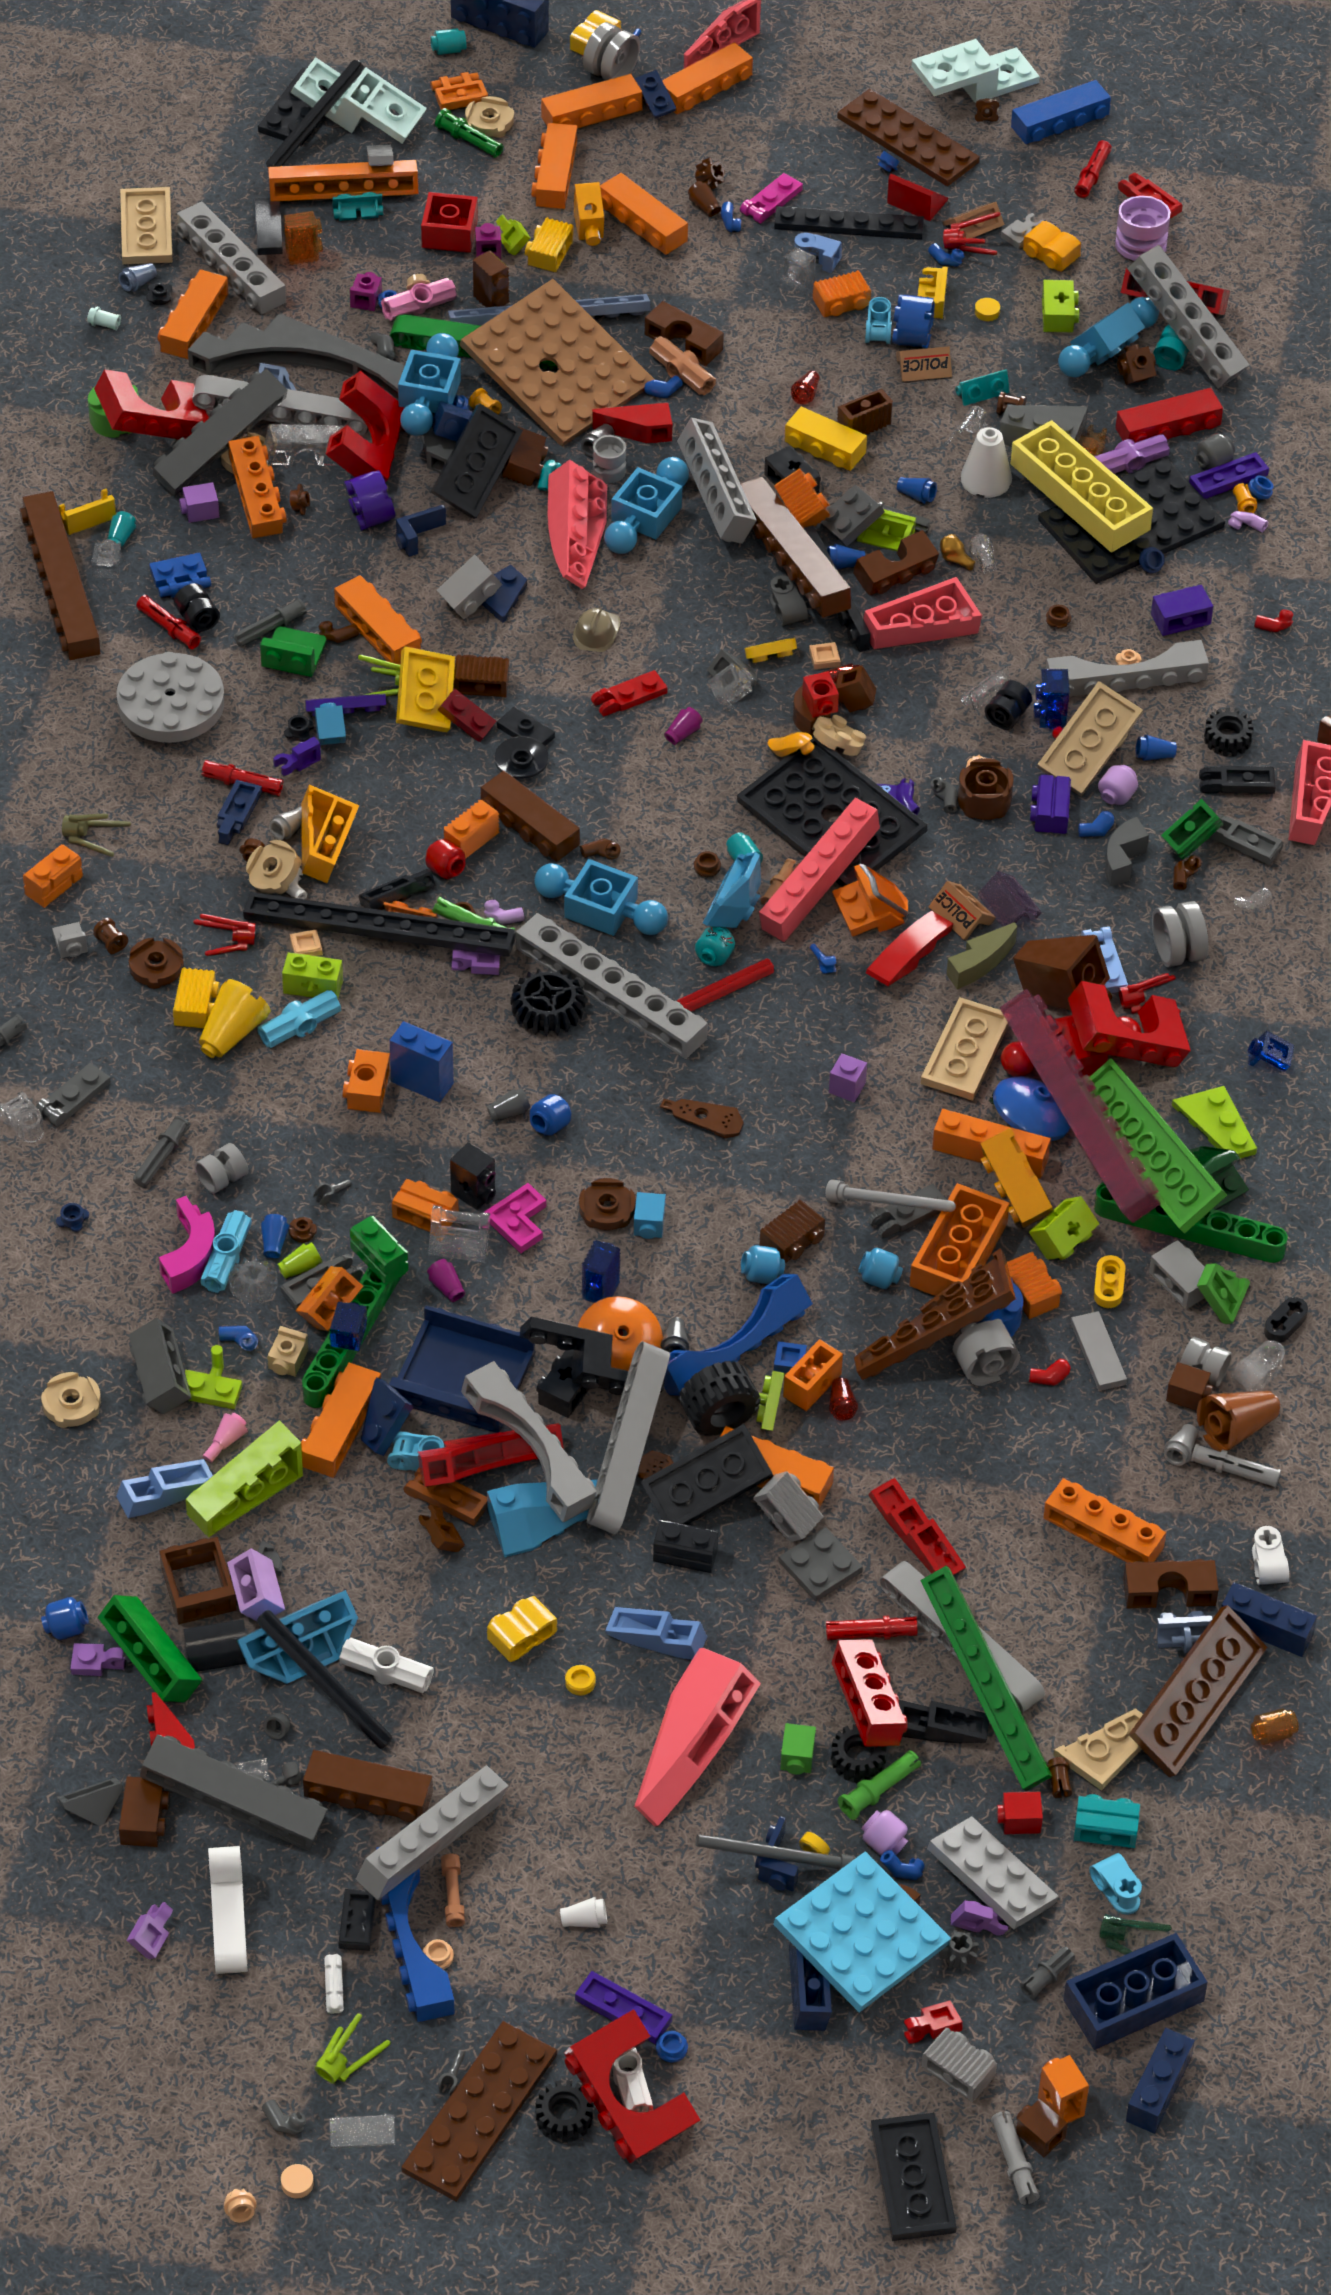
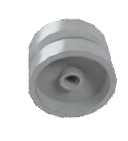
(611, 52)
(1180, 933)

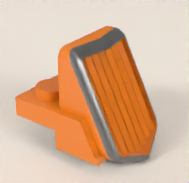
(870, 902)

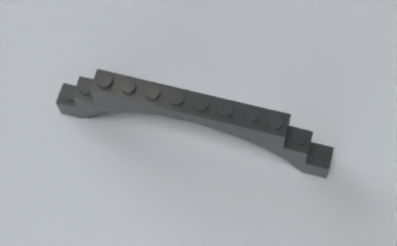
(297, 343)

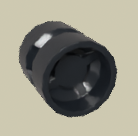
(196, 608)
(1008, 705)

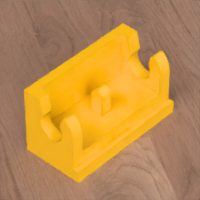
(934, 288)
(88, 514)

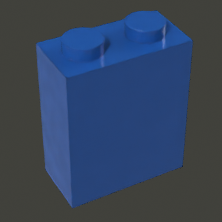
(421, 1061)

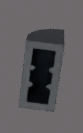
(214, 1645)

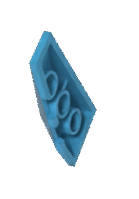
(524, 1517)

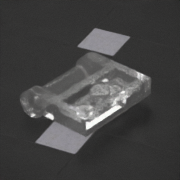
(459, 1242)

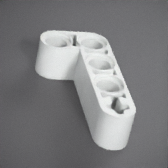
(228, 1910)

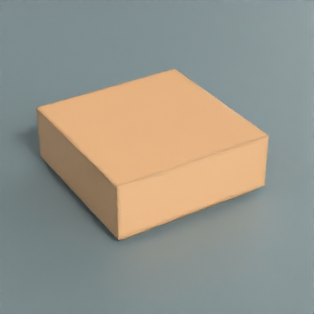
(824, 655)
(306, 943)

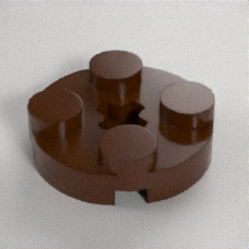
(156, 974)
(607, 1217)

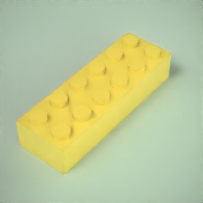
(1081, 486)

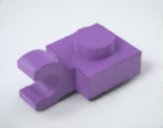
(479, 962)
(92, 1658)
(975, 1917)
(149, 1933)

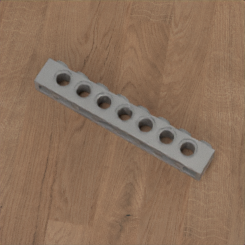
(612, 985)

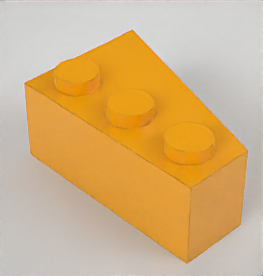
(324, 831)
(1015, 1178)

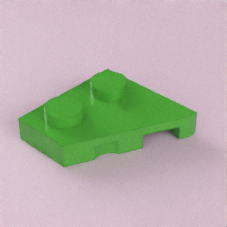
(1223, 1291)

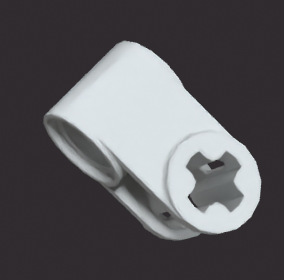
(1269, 1557)

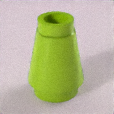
(300, 1261)

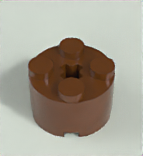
(985, 789)

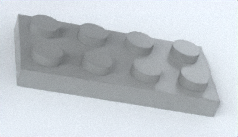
(992, 1872)

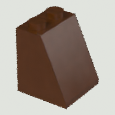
(1059, 965)

